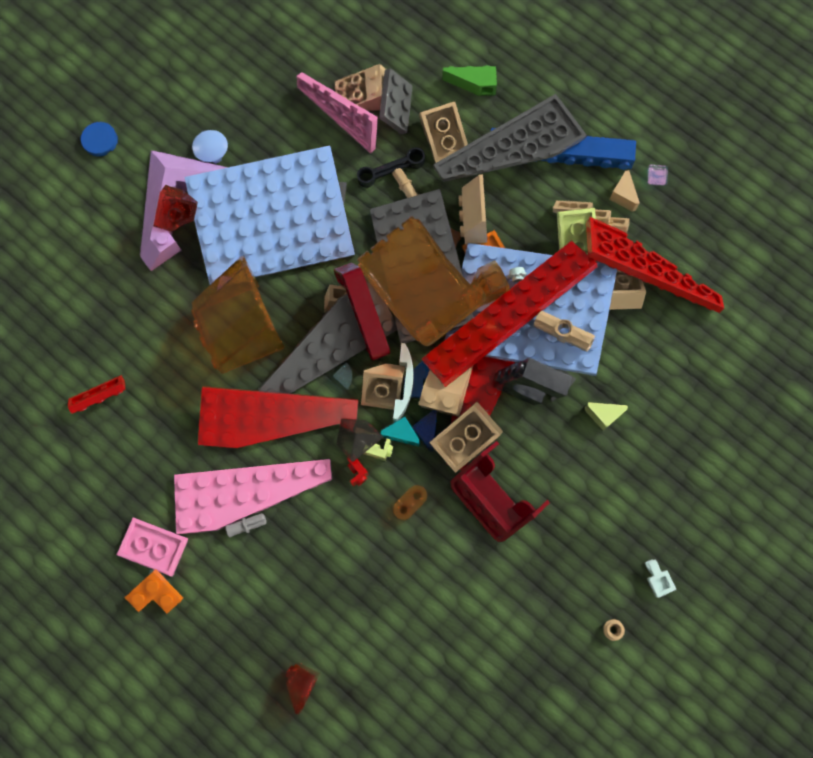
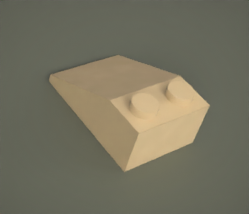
(443, 130)
(627, 292)
(444, 399)
(466, 437)

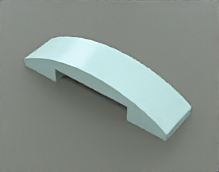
(401, 405)

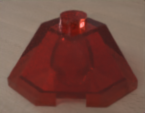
(174, 208)
(300, 685)

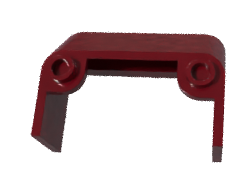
(489, 501)

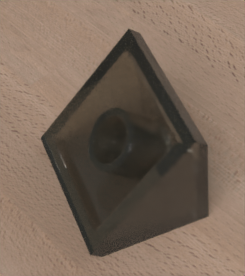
(356, 437)

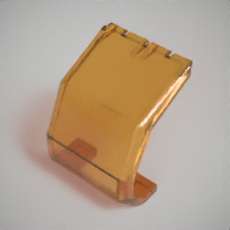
(420, 282)

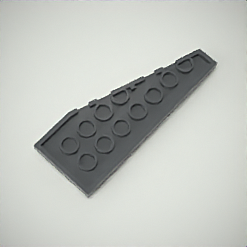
(529, 137)
(326, 345)

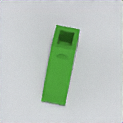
(473, 79)

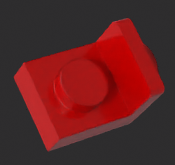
(357, 467)

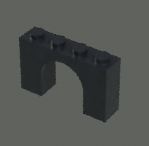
(531, 380)

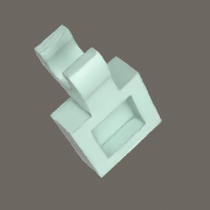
(659, 581)

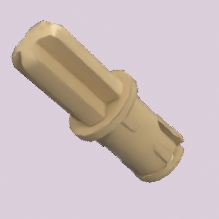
(404, 183)

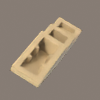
(601, 215)

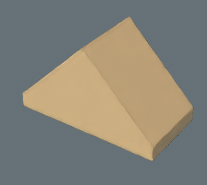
(625, 193)

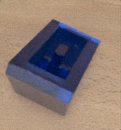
(426, 429)

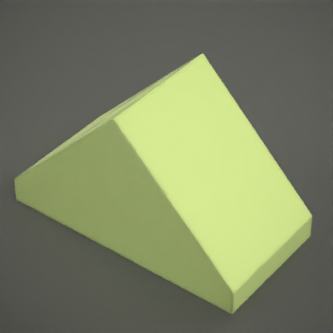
(604, 413)

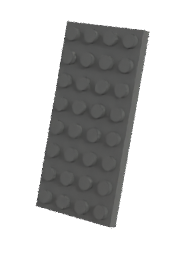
(431, 212)

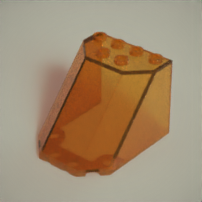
(234, 319)

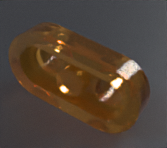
(409, 502)

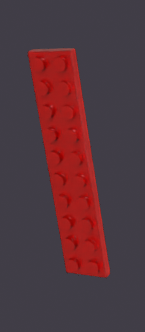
(509, 313)

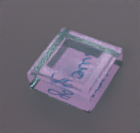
(657, 175)

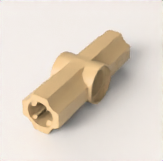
(575, 336)

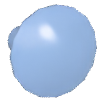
(210, 146)

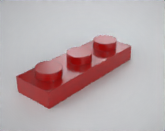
(96, 394)

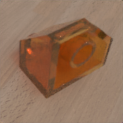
(492, 281)

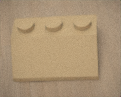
(473, 212)

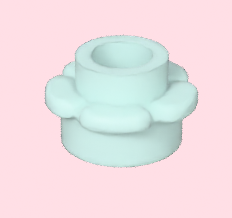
(517, 274)

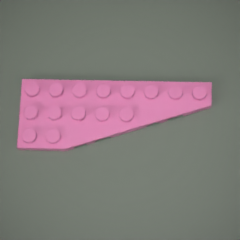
(226, 496)

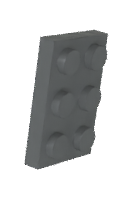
(395, 101)

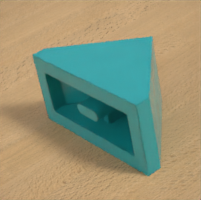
(401, 432)

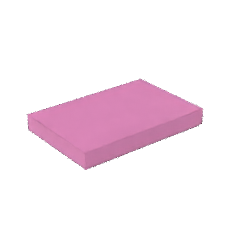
(152, 547)

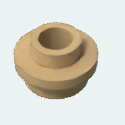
(619, 633)

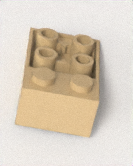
(363, 87)

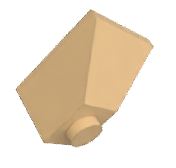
(382, 386)

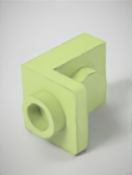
(378, 453)

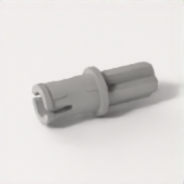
(245, 525)

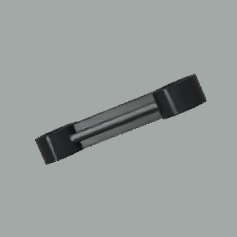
(390, 167)

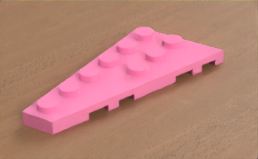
(348, 115)

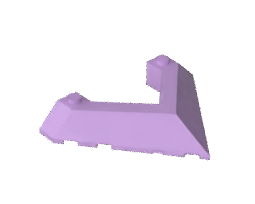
(164, 170)

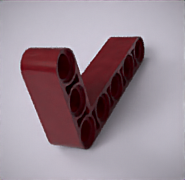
(353, 280)

